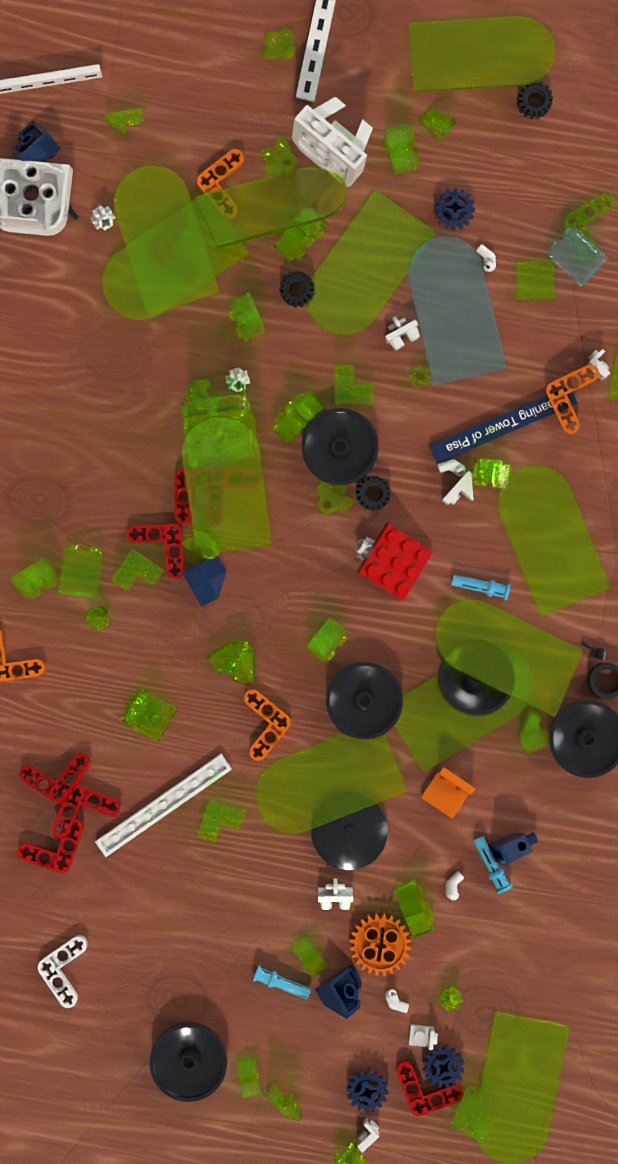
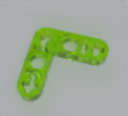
(582, 219)

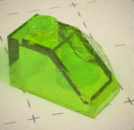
(236, 660)

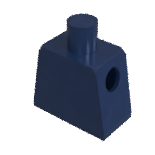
(506, 849)

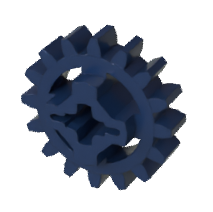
(446, 209)
(447, 1058)
(374, 1087)

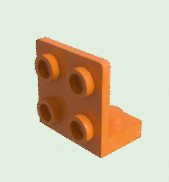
(447, 792)

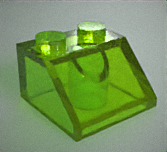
(246, 317)
(36, 578)
(149, 714)

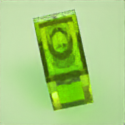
(530, 733)

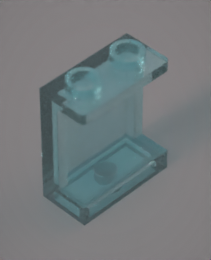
(577, 256)

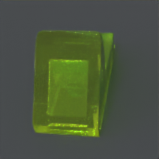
(119, 119)
(437, 123)
(309, 956)
(248, 1077)

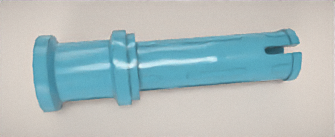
(490, 587)
(496, 873)
(272, 980)

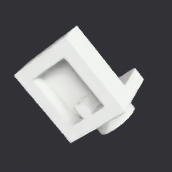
(601, 366)
(422, 1036)
(366, 1138)

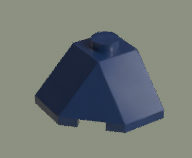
(35, 144)
(206, 580)
(341, 992)

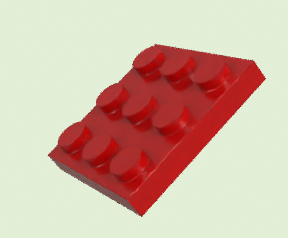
(394, 561)

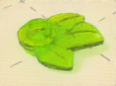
(276, 43)
(276, 156)
(335, 495)
(199, 546)

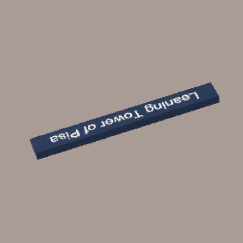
(497, 427)

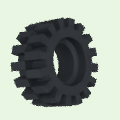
(529, 110)
(293, 278)
(373, 481)

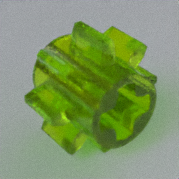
(420, 372)
(97, 618)
(450, 998)

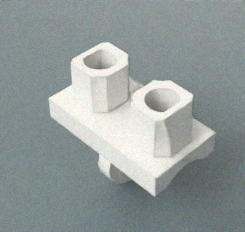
(409, 329)
(335, 893)

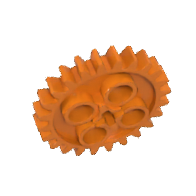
(363, 942)

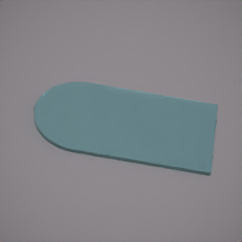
(454, 311)

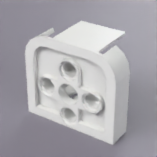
(331, 144)
(47, 214)

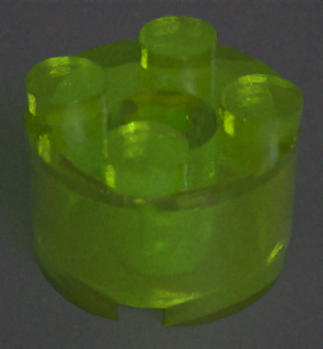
(491, 472)

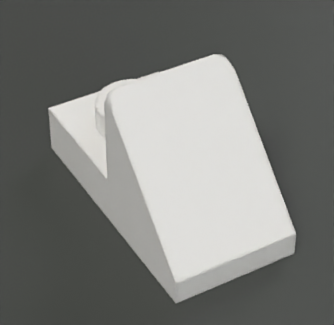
(463, 486)

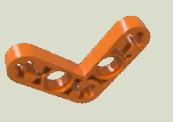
(214, 185)
(562, 397)
(3, 663)
(272, 727)

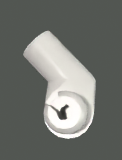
(489, 258)
(454, 466)
(451, 886)
(394, 1003)

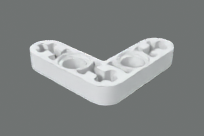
(56, 964)

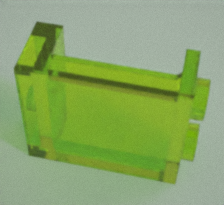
(81, 571)

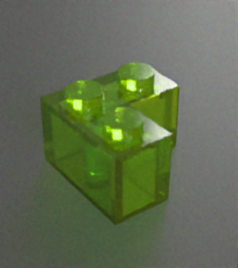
(399, 149)
(295, 240)
(349, 393)
(297, 415)
(136, 566)
(327, 639)
(219, 814)
(415, 910)
(468, 1119)

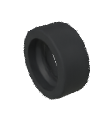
(591, 680)

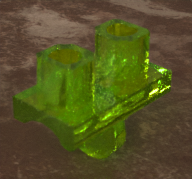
(199, 390)
(350, 1156)

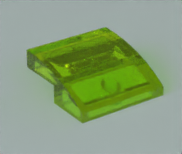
(286, 1105)

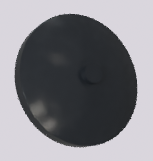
(339, 446)
(468, 693)
(364, 700)
(585, 739)
(353, 839)
(188, 1062)

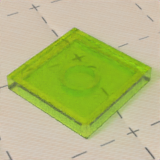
(535, 280)

